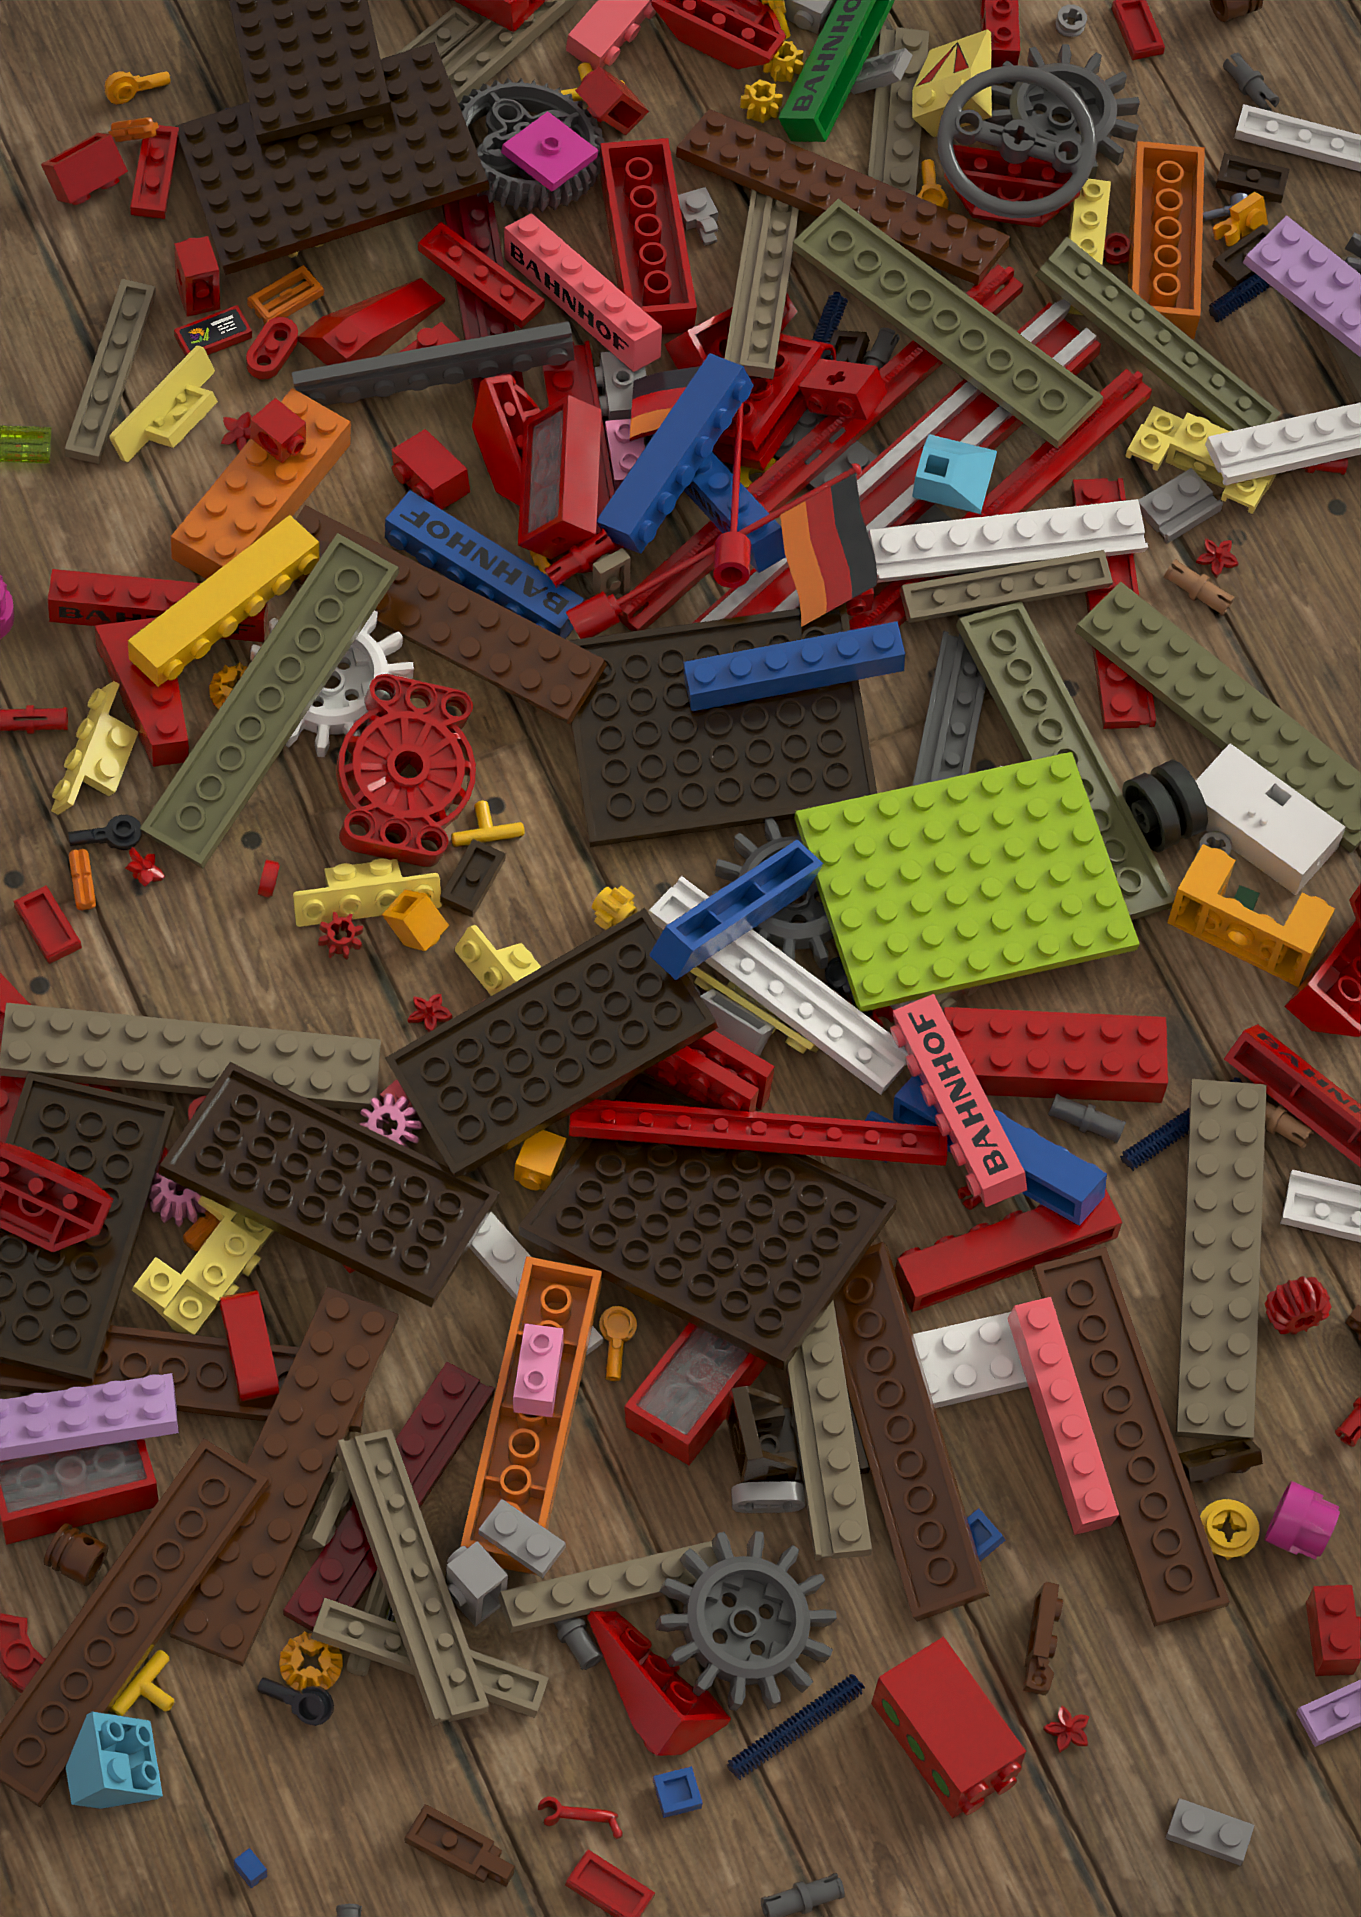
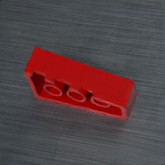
(153, 709)

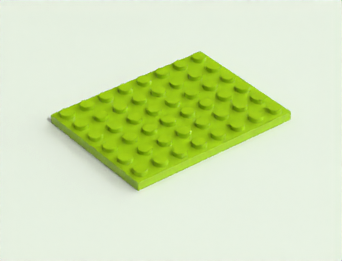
(966, 881)

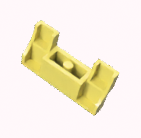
(1185, 448)
(194, 1295)

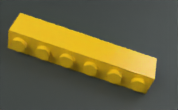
(224, 601)

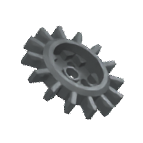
(1093, 90)
(779, 927)
(751, 1586)

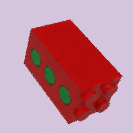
(949, 1728)

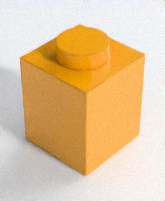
(415, 920)
(539, 1160)

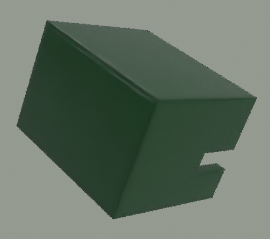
(1247, 897)

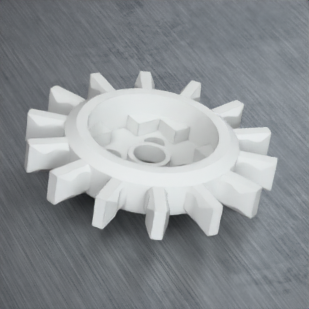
(366, 662)

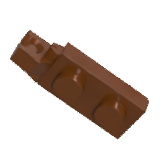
(1041, 1641)
(458, 1847)

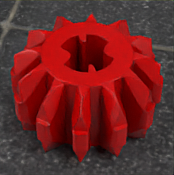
(1297, 1305)

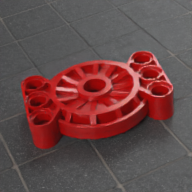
(392, 803)

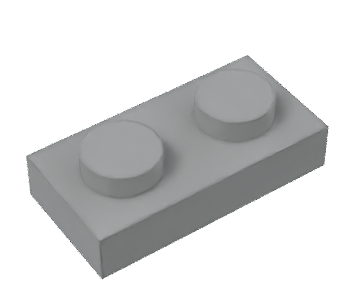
(522, 1538)
(1210, 1831)

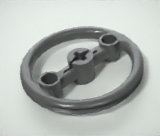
(1004, 137)

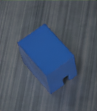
(250, 1868)

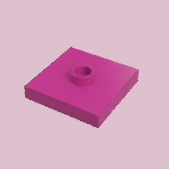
(549, 151)

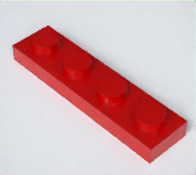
(481, 275)

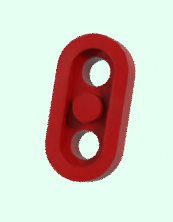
(271, 351)

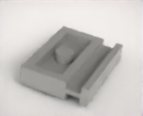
(1179, 505)

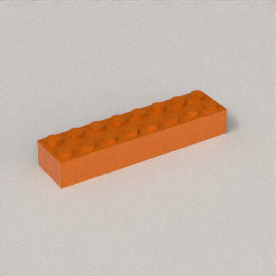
(522, 1450)

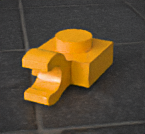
(1244, 219)

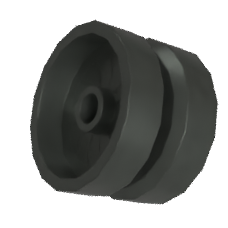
(1166, 805)

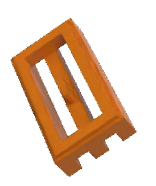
(289, 300)

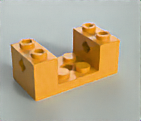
(1242, 932)

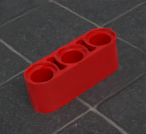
(249, 1345)

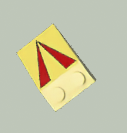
(945, 72)

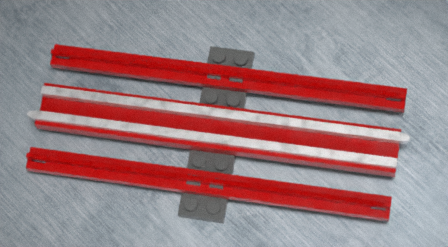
(828, 445)

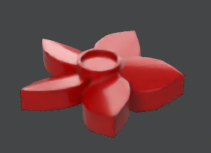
(239, 430)
(1218, 556)
(144, 868)
(429, 1012)
(1068, 1729)

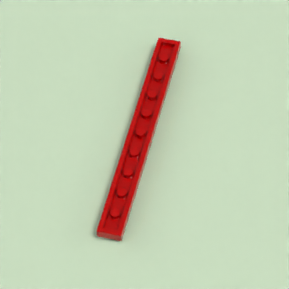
(760, 1132)

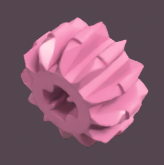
(398, 1113)
(170, 1204)

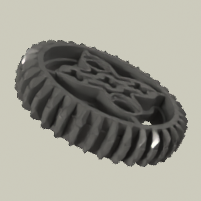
(505, 117)

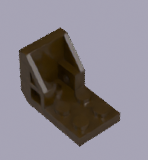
(766, 1437)

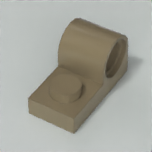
(609, 575)

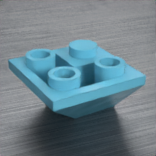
(954, 473)
(113, 1762)

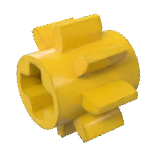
(785, 63)
(761, 101)
(613, 906)

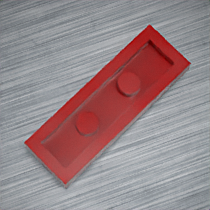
(155, 173)

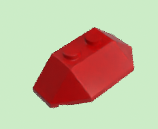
(728, 30)
(1009, 182)
(500, 429)
(48, 1200)

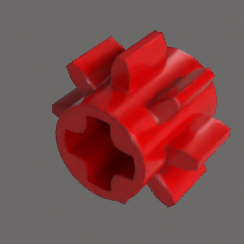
(334, 928)

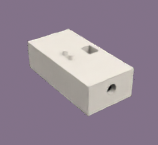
(1267, 819)

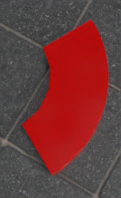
(17, 1656)

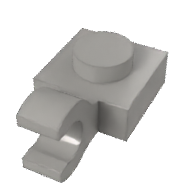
(699, 212)

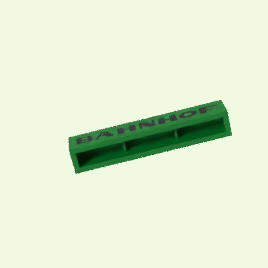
(832, 68)

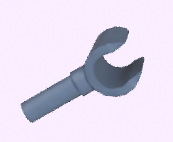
(1224, 211)

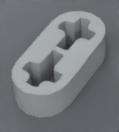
(768, 1497)

